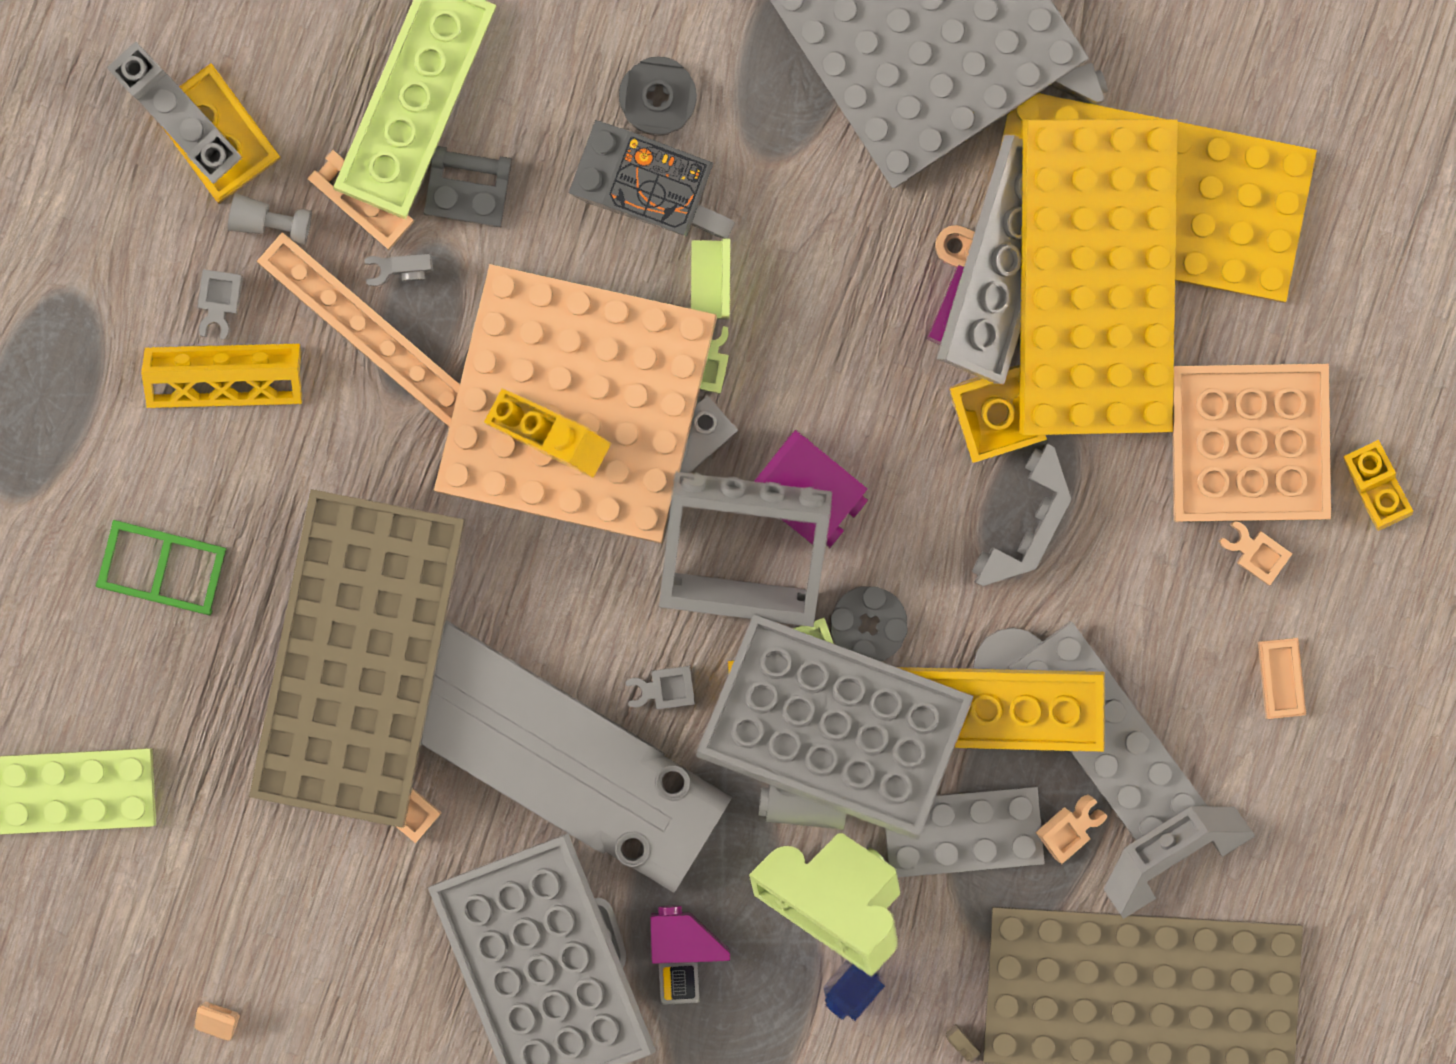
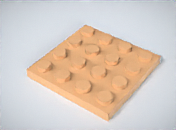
(1251, 442)

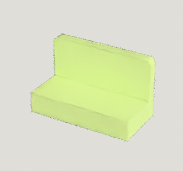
(711, 277)

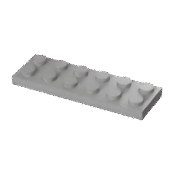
(988, 298)
(1135, 768)

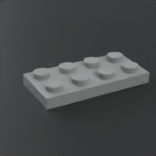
(972, 834)

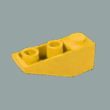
(548, 432)

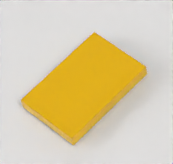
(230, 117)

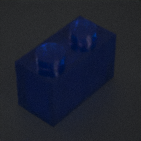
(851, 990)

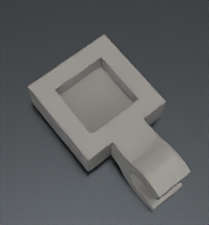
(409, 267)

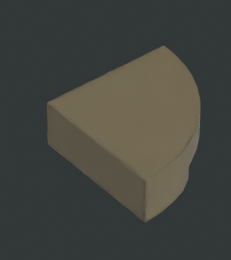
(962, 1043)

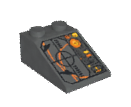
(640, 178)

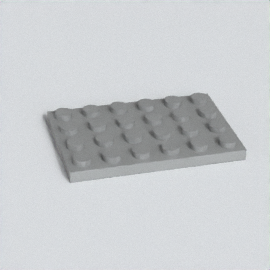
(835, 727)
(541, 960)

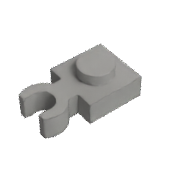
(219, 295)
(669, 687)

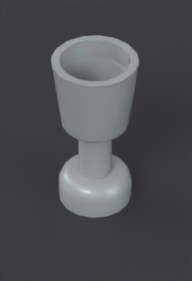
(254, 216)

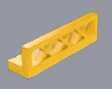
(221, 368)

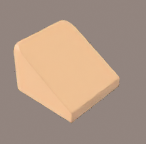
(216, 1020)

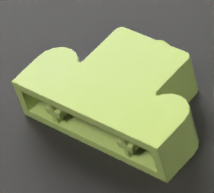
(835, 898)

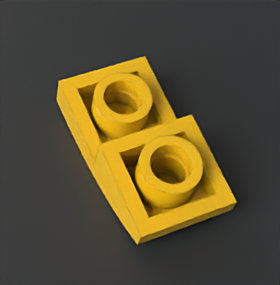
(1378, 485)

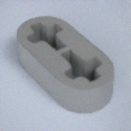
(712, 222)

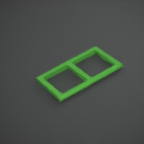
(168, 540)

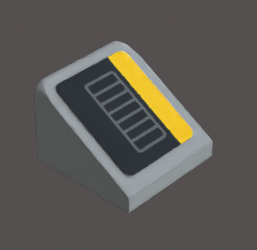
(679, 983)

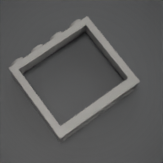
(740, 597)

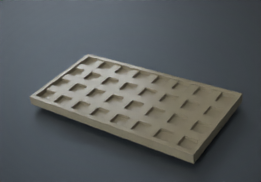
(357, 658)
(1139, 989)

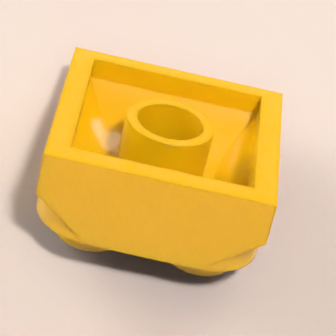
(991, 415)

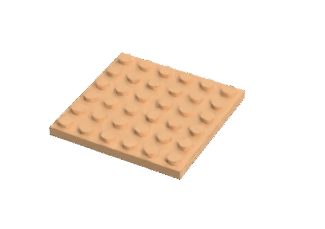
(598, 360)

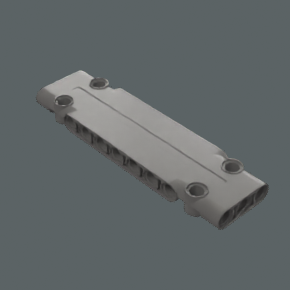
(565, 760)

